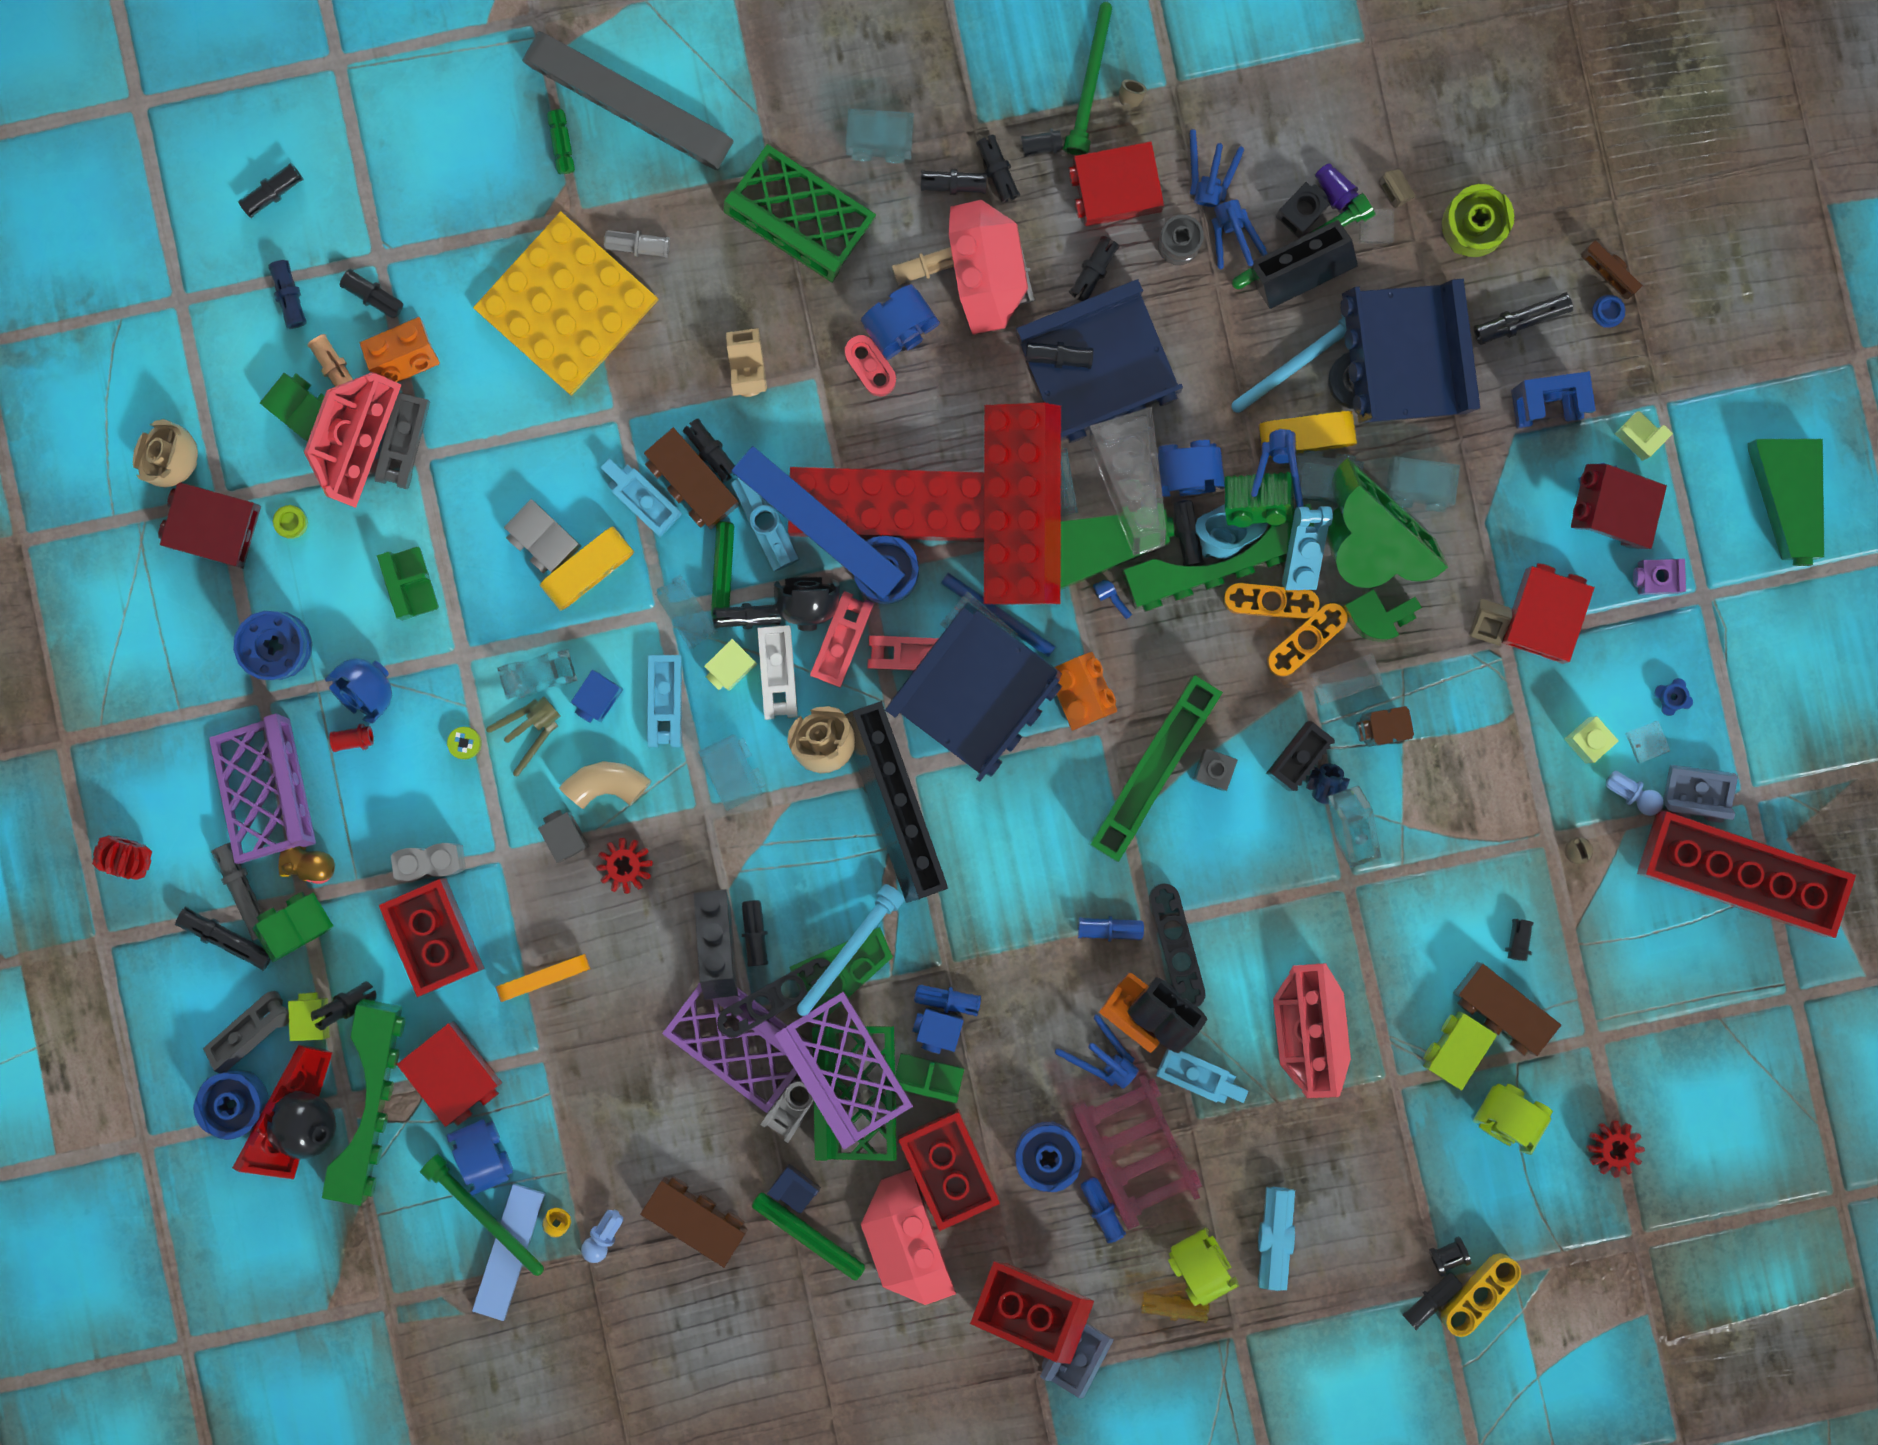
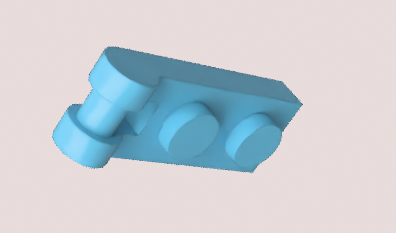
(1306, 548)
(664, 699)

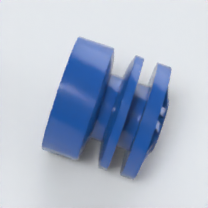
(256, 655)

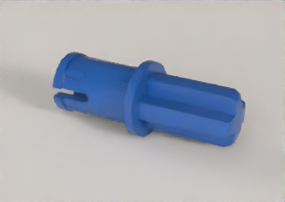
(1110, 928)
(948, 999)
(1102, 1210)

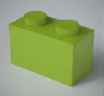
(1458, 1049)

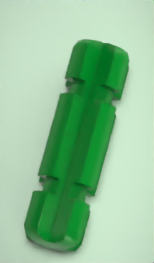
(560, 141)

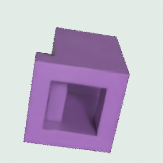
(1674, 577)

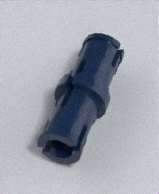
(287, 294)

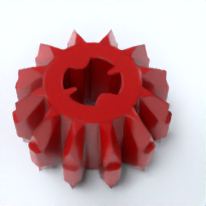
(122, 857)
(614, 869)
(1626, 1151)

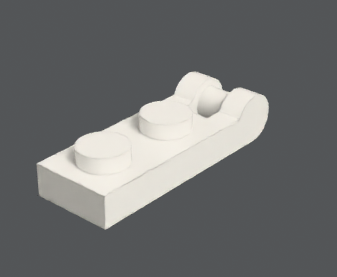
(777, 671)

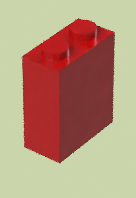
(1116, 184)
(1548, 613)
(450, 1075)

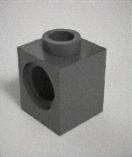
(1215, 769)
(562, 835)

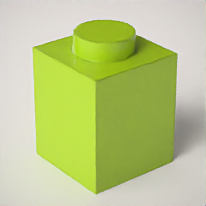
(300, 1022)

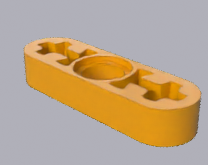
(1247, 590)
(1319, 617)
(542, 978)

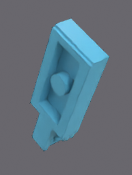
(641, 497)
(1200, 1077)

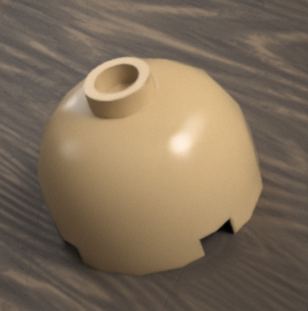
(165, 454)
(822, 740)

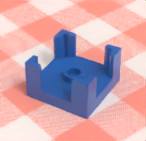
(1573, 389)

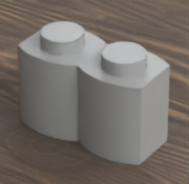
(541, 537)
(420, 863)

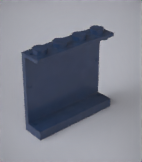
(1410, 352)
(1126, 366)
(976, 690)

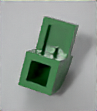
(1372, 621)

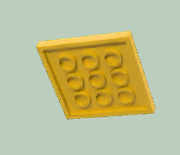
(566, 303)

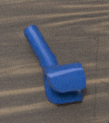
(1104, 590)

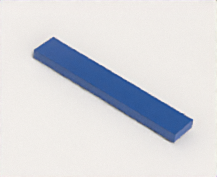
(818, 523)

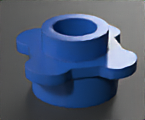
(1678, 688)

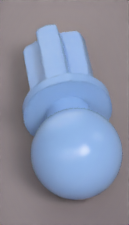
(1648, 801)
(602, 1236)

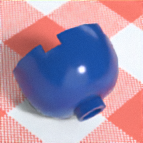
(362, 687)

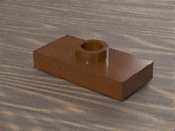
(1612, 269)

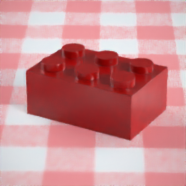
(431, 937)
(948, 1169)
(1032, 1312)

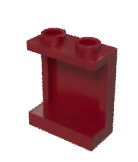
(1618, 505)
(209, 524)

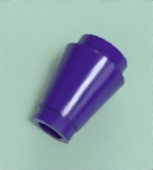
(1337, 187)

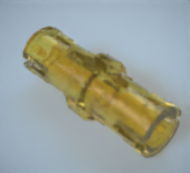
(1174, 1307)

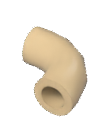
(603, 779)

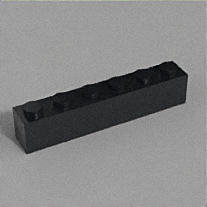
(895, 804)

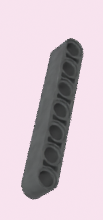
(627, 100)

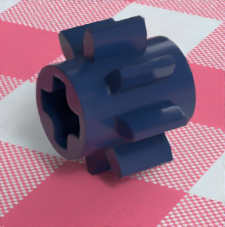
(1326, 782)

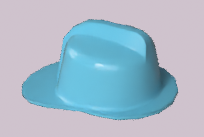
(1221, 539)

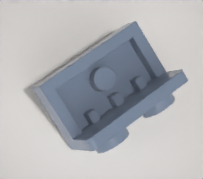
(1700, 793)
(1086, 1362)

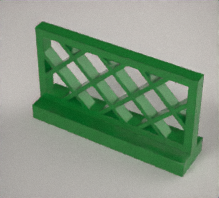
(779, 232)
(825, 1142)

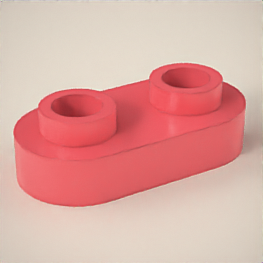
(870, 366)

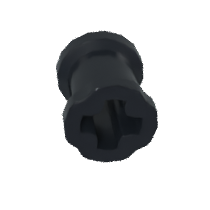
(1450, 1256)

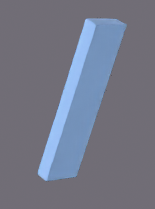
(503, 1267)

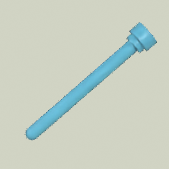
(1290, 367)
(887, 901)

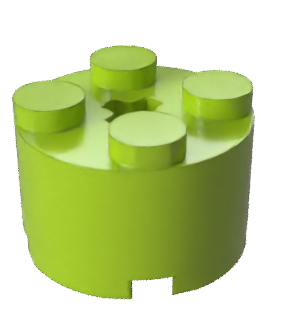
(1488, 205)
(1513, 1118)
(1203, 1267)

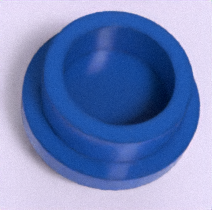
(1608, 311)

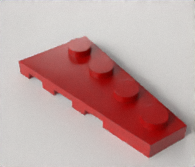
(303, 1073)

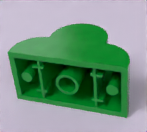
(1376, 536)

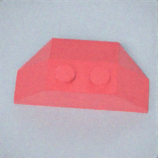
(986, 265)
(350, 434)
(1313, 1030)
(905, 1241)

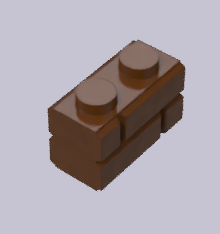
(1385, 726)

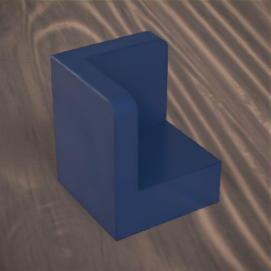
(794, 1189)

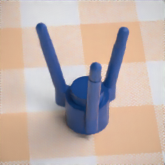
(1209, 191)
(1232, 219)
(1283, 450)
(1119, 1069)

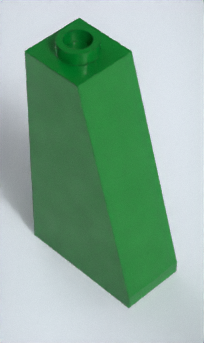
(1792, 492)
(1096, 546)

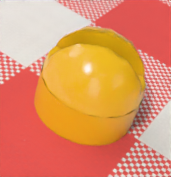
(562, 1216)

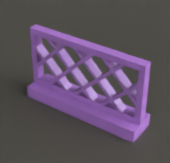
(288, 781)
(765, 1030)
(818, 1085)

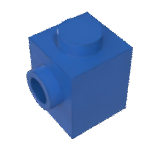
(937, 1030)

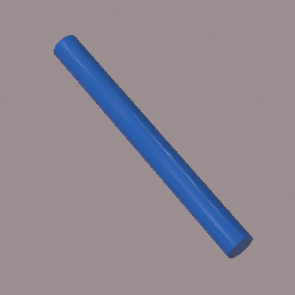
(1022, 631)

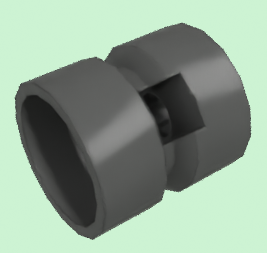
(1180, 239)

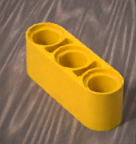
(1316, 431)
(586, 568)
(1497, 1290)

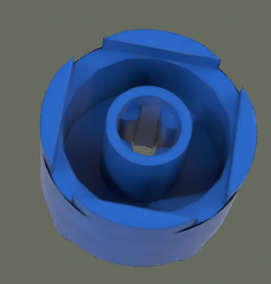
(899, 321)
(1191, 469)
(901, 556)
(212, 1099)
(479, 1156)
(1043, 1175)

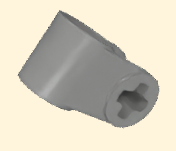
(787, 1112)

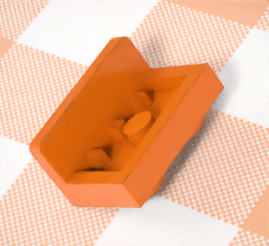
(400, 351)
(1084, 691)
(1116, 1011)

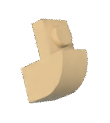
(746, 362)

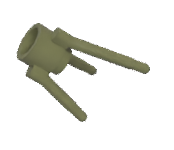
(540, 715)

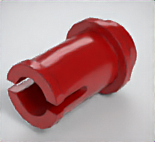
(352, 738)

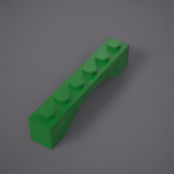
(1158, 580)
(1155, 768)
(374, 1036)

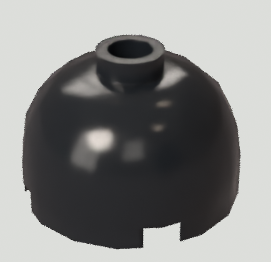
(806, 601)
(301, 1125)

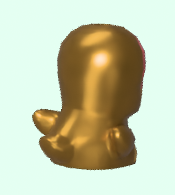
(308, 866)

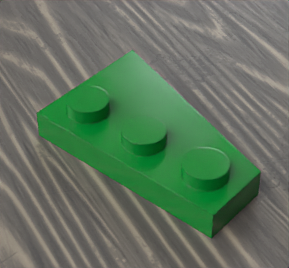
(863, 965)

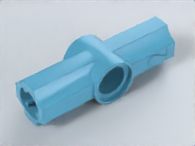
(772, 540)
(1276, 1238)

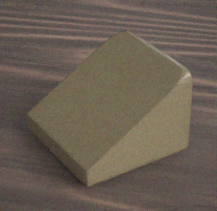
(1396, 188)
(1490, 622)

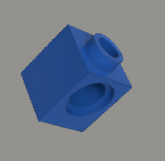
(595, 697)

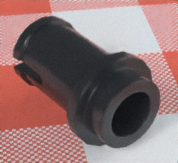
(1042, 143)
(1520, 940)

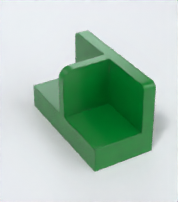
(408, 583)
(929, 1077)

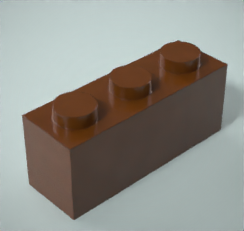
(690, 479)
(1506, 1010)
(694, 1220)

